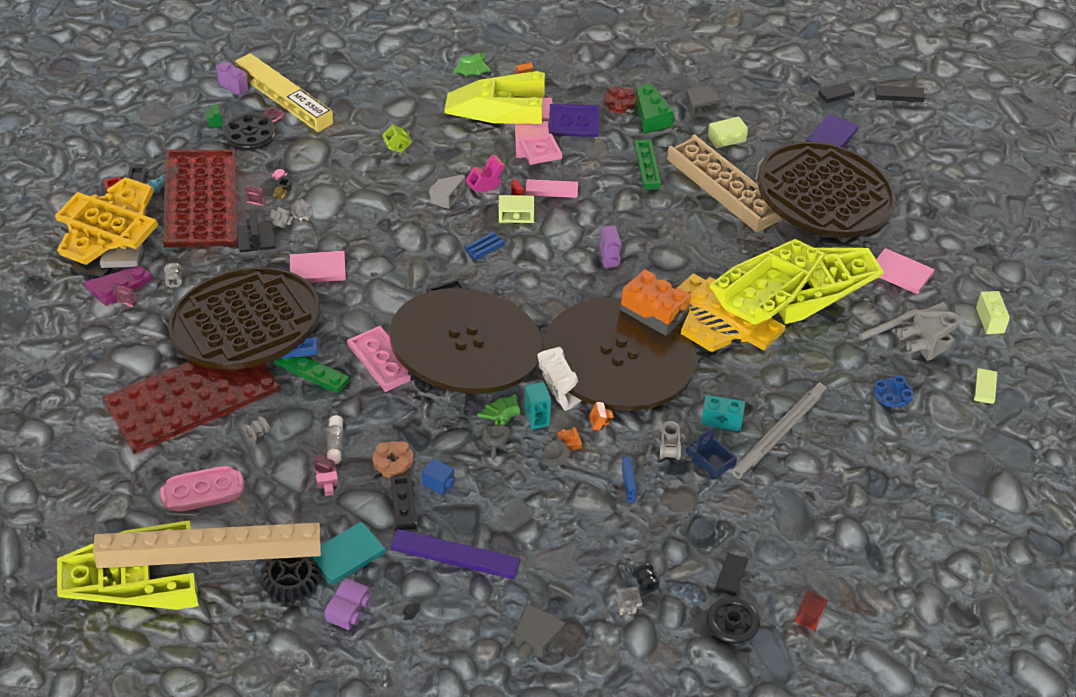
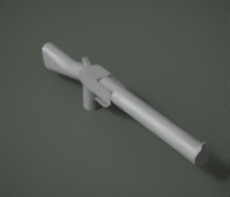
(903, 319)

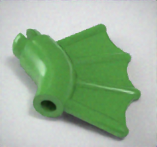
(472, 65)
(501, 410)

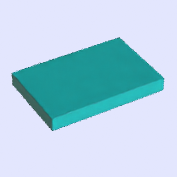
(348, 553)

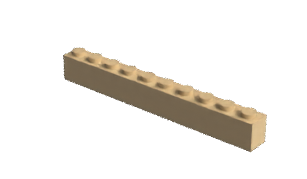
(206, 545)

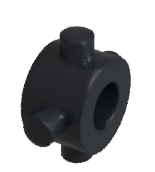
(410, 611)

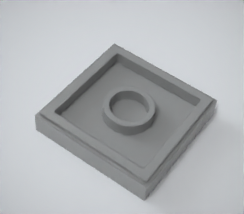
(121, 257)

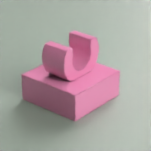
(327, 481)

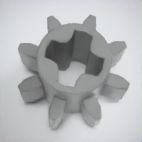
(281, 217)

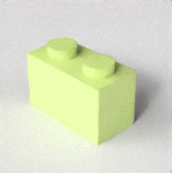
(727, 132)
(516, 209)
(992, 312)

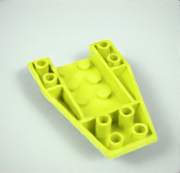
(767, 282)

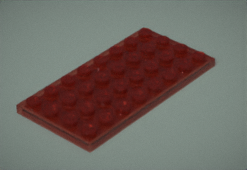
(200, 198)
(184, 400)

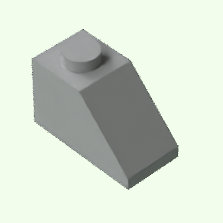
(447, 190)

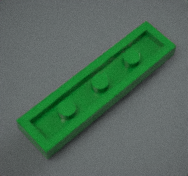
(647, 164)
(314, 372)

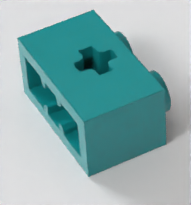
(537, 405)
(723, 413)

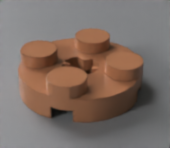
(393, 449)

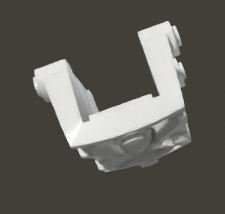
(558, 376)

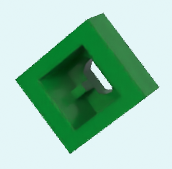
(213, 116)

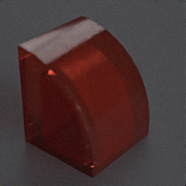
(811, 610)

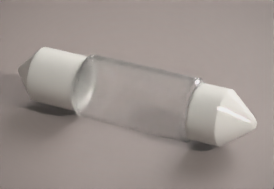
(335, 439)

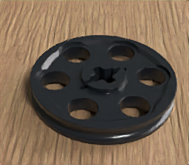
(249, 131)

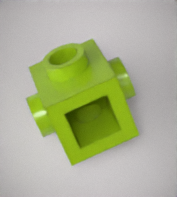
(397, 138)

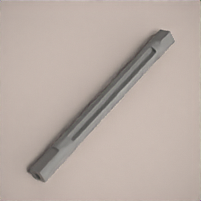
(779, 430)

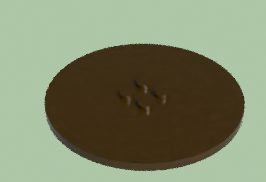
(826, 189)
(244, 318)
(465, 340)
(620, 356)

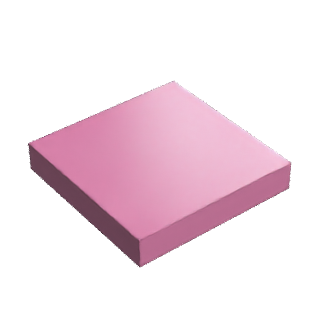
(540, 149)

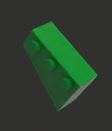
(653, 109)

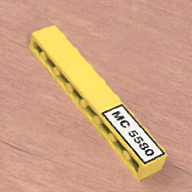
(285, 93)

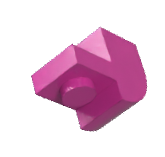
(487, 178)

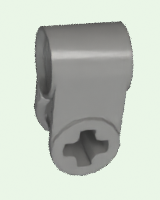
(670, 441)

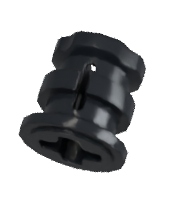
(646, 578)

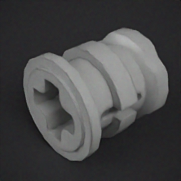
(173, 274)
(256, 429)

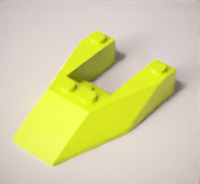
(493, 102)
(834, 278)
(124, 585)

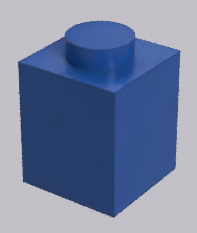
(438, 477)

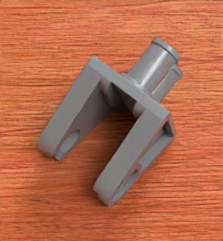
(927, 333)

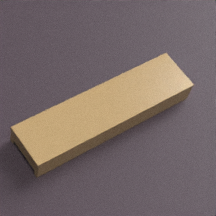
(721, 184)

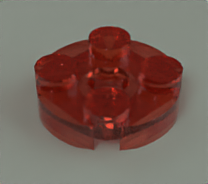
(627, 98)

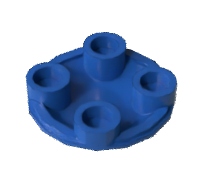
(893, 392)

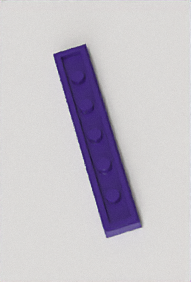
(455, 554)

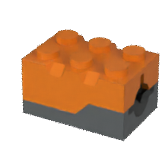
(655, 302)

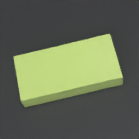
(985, 386)

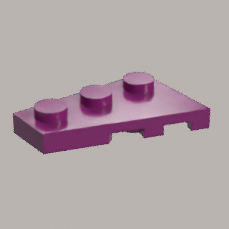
(104, 286)

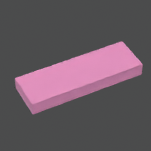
(552, 188)

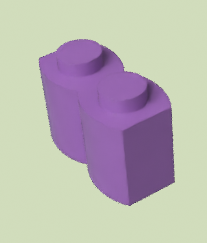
(232, 78)
(610, 246)
(347, 604)

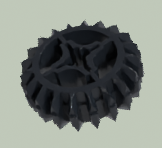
(289, 581)

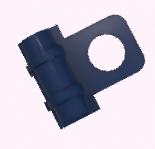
(711, 454)

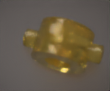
(279, 192)

